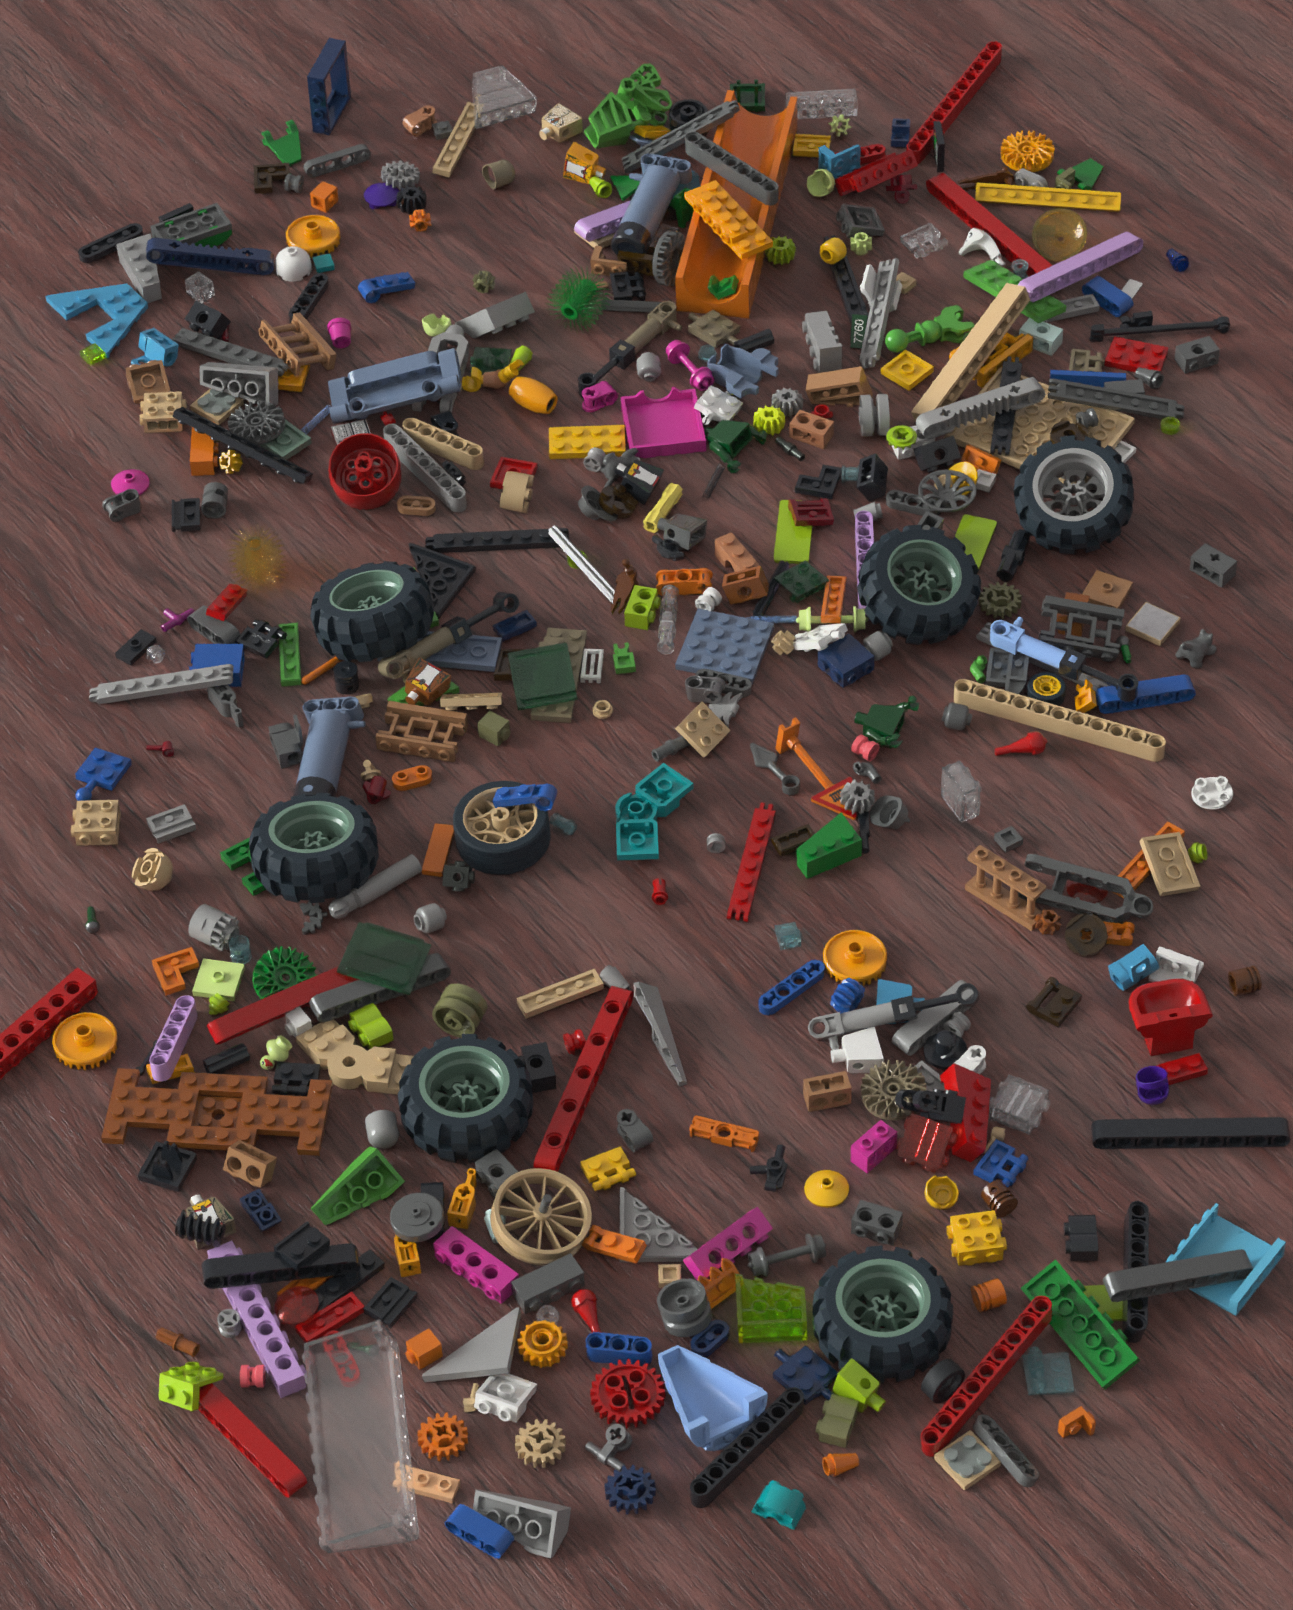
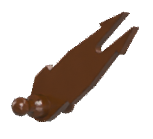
(1000, 177)
(625, 584)

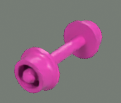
(701, 377)

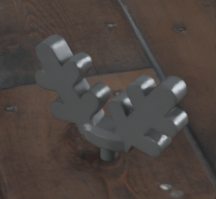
(314, 921)

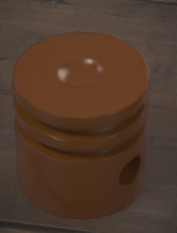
(1244, 980)
(1001, 1201)

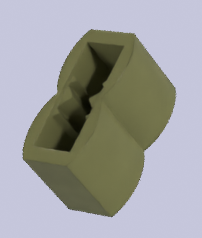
(838, 1420)

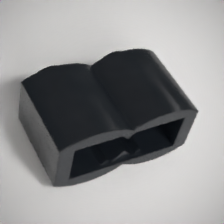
(1082, 1238)

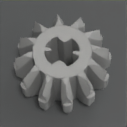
(788, 401)
(857, 797)

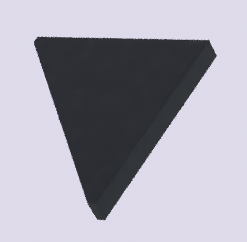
(443, 575)

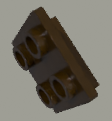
(638, 262)

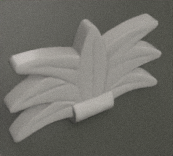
(726, 707)

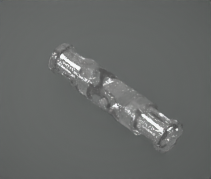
(667, 619)

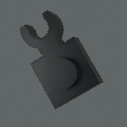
(1138, 319)

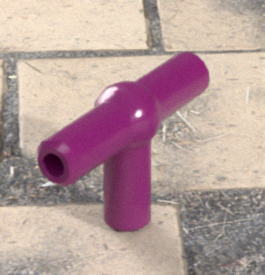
(176, 620)

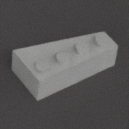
(139, 270)

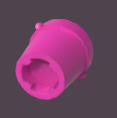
(340, 332)

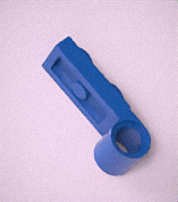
(374, 287)
(542, 795)

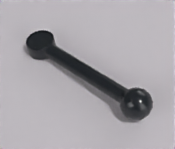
(141, 1068)

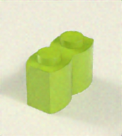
(370, 1026)

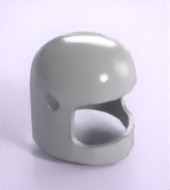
(382, 1129)

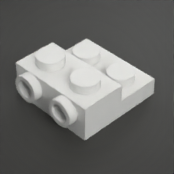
(504, 1396)

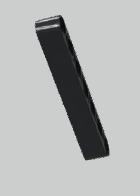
(1135, 1255)
(270, 1267)
(743, 1456)

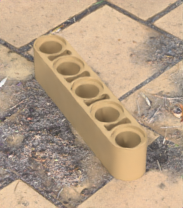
(444, 444)

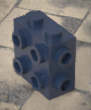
(846, 660)

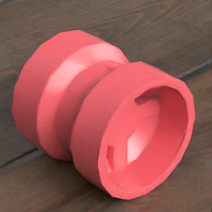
(866, 748)
(252, 1376)

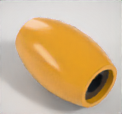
(533, 395)

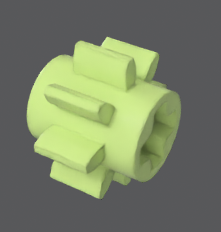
(844, 126)
(861, 243)

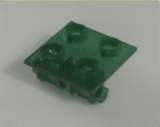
(490, 359)
(802, 581)

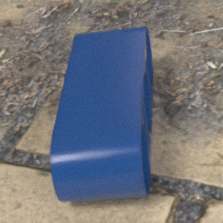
(1108, 296)
(609, 1343)
(479, 1531)

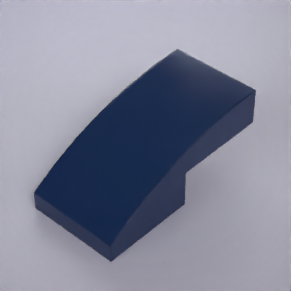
(900, 132)

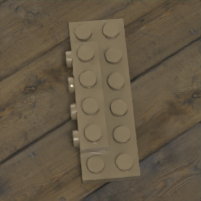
(576, 644)

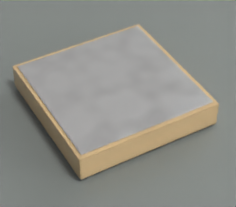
(1152, 624)

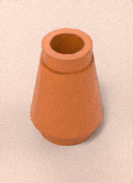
(839, 1463)

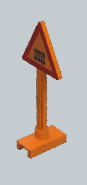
(830, 797)

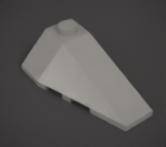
(533, 1523)

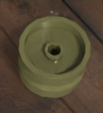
(459, 1010)

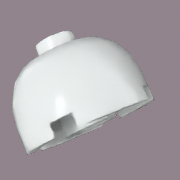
(293, 264)

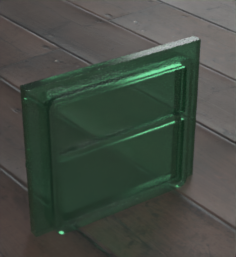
(542, 676)
(384, 957)

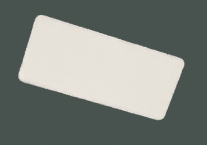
(1132, 287)

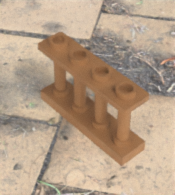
(304, 333)
(998, 896)

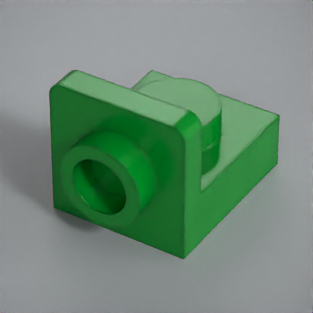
(724, 287)

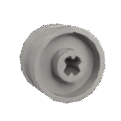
(873, 415)

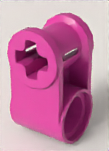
(599, 395)

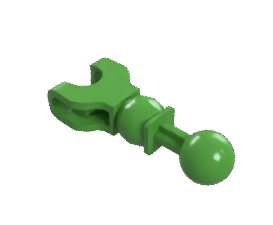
(943, 328)

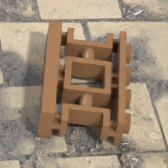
(421, 718)

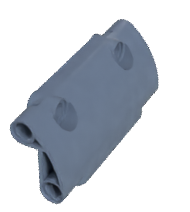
(394, 384)

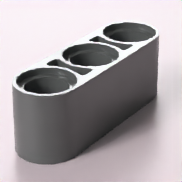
(211, 628)

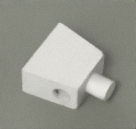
(859, 1051)

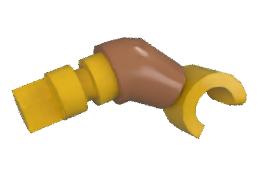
(494, 379)

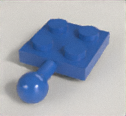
(100, 770)

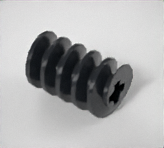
(200, 1230)

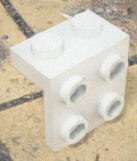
(868, 285)

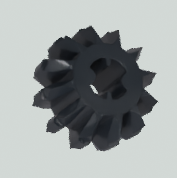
(411, 199)

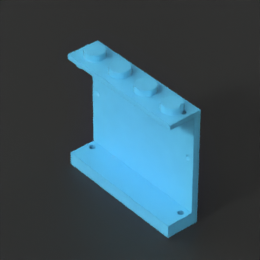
(1218, 1236)

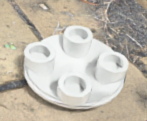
(1212, 792)

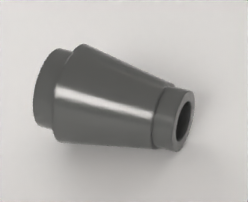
(1150, 377)

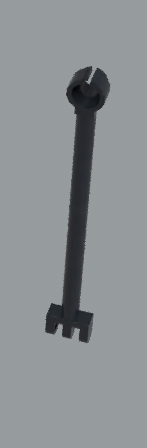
(1098, 331)

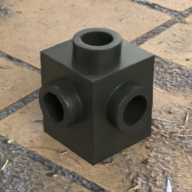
(451, 878)

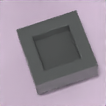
(441, 130)
(1008, 839)

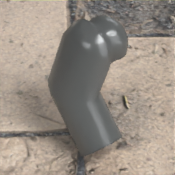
(868, 770)

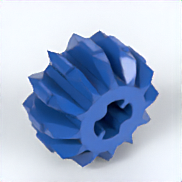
(847, 995)

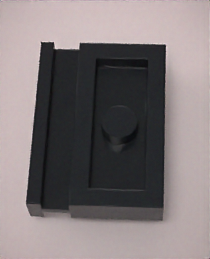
(186, 515)
(302, 1245)
(390, 1302)

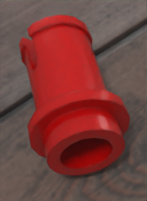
(660, 895)

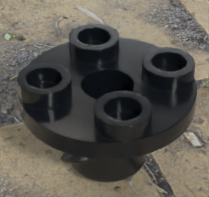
(944, 1049)

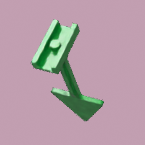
(627, 186)

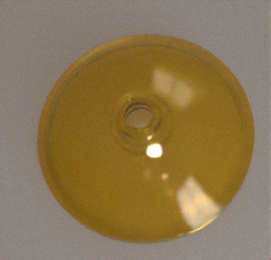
(1055, 224)

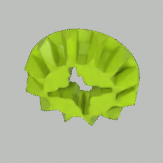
(903, 432)

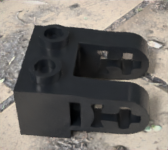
(935, 1105)

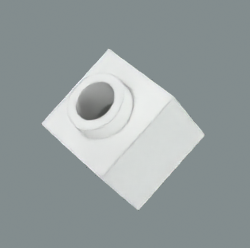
(297, 1022)

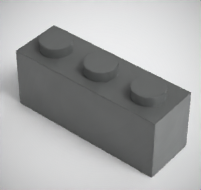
(548, 1283)

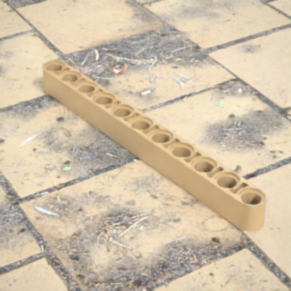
(1060, 720)

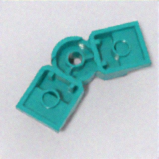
(638, 813)

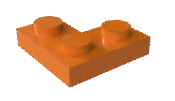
(169, 969)

